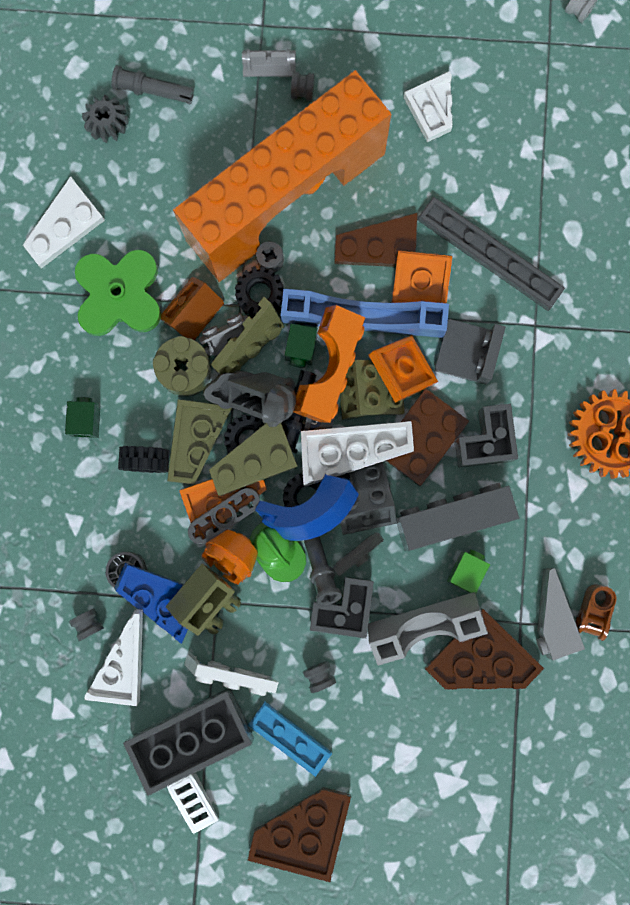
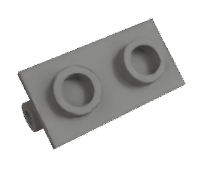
(268, 63)
(217, 337)

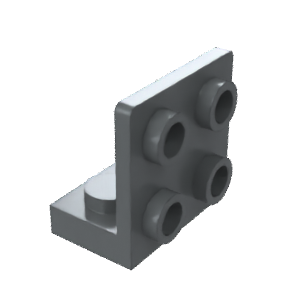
(470, 351)
(374, 503)

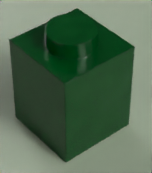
(301, 345)
(82, 418)

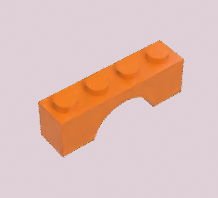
(340, 332)

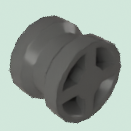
(302, 85)
(274, 260)
(86, 624)
(319, 677)

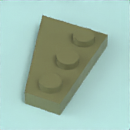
(256, 333)
(193, 439)
(254, 460)

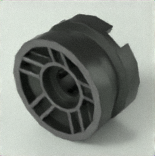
(116, 563)

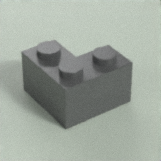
(495, 443)
(350, 616)

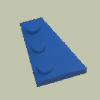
(151, 594)

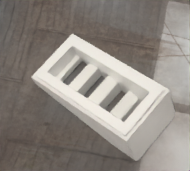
(183, 806)

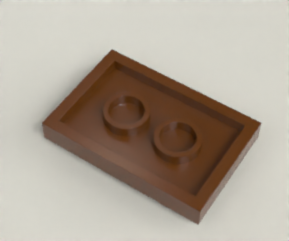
(434, 431)

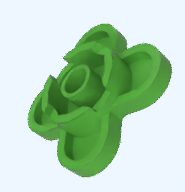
(132, 306)

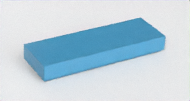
(290, 738)

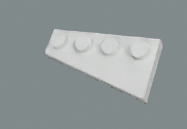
(352, 448)

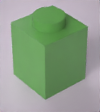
(469, 571)

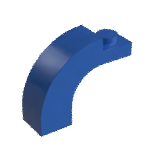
(314, 517)

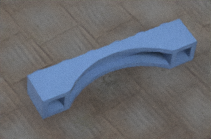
(406, 318)

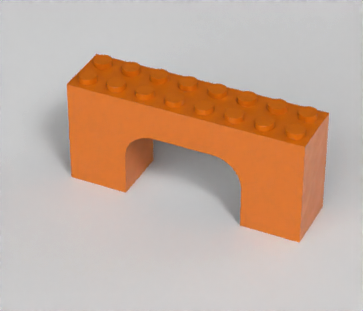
(334, 135)

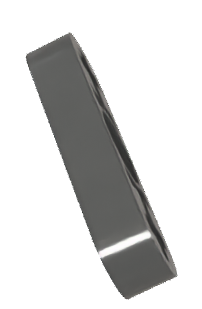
(202, 520)

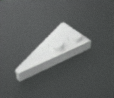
(121, 673)

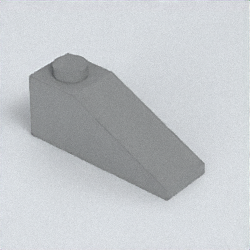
(555, 622)

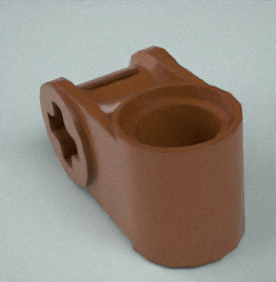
(596, 614)

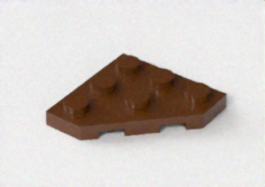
(484, 661)
(304, 836)

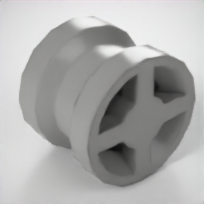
(580, 8)

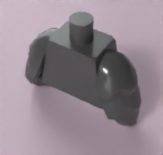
(255, 394)

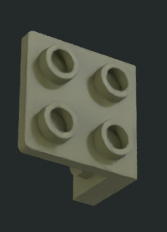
(367, 393)

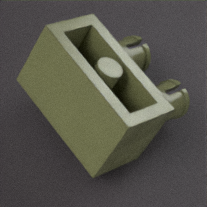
(201, 600)

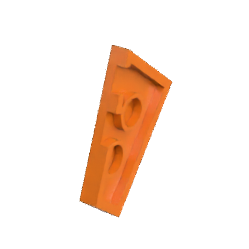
(203, 497)

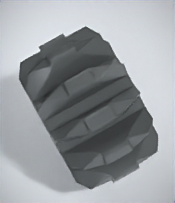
(105, 118)

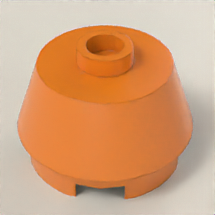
(231, 555)

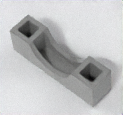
(455, 617)

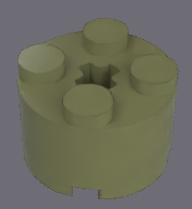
(184, 351)

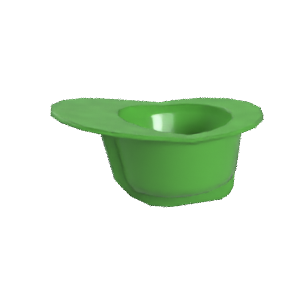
(278, 557)

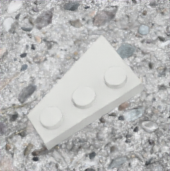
(62, 225)
(258, 683)

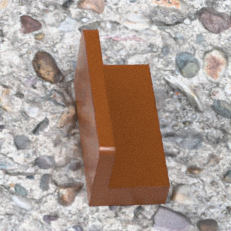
(192, 308)

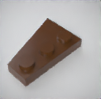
(377, 243)

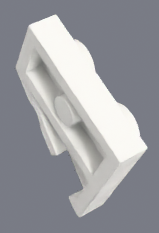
(431, 106)

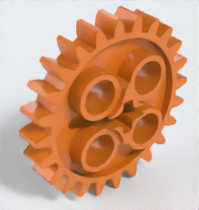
(590, 426)

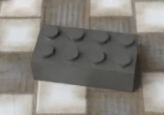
(457, 518)
(188, 741)

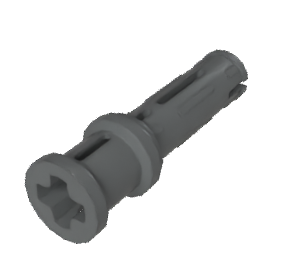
(140, 84)
(321, 574)

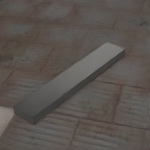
(491, 253)

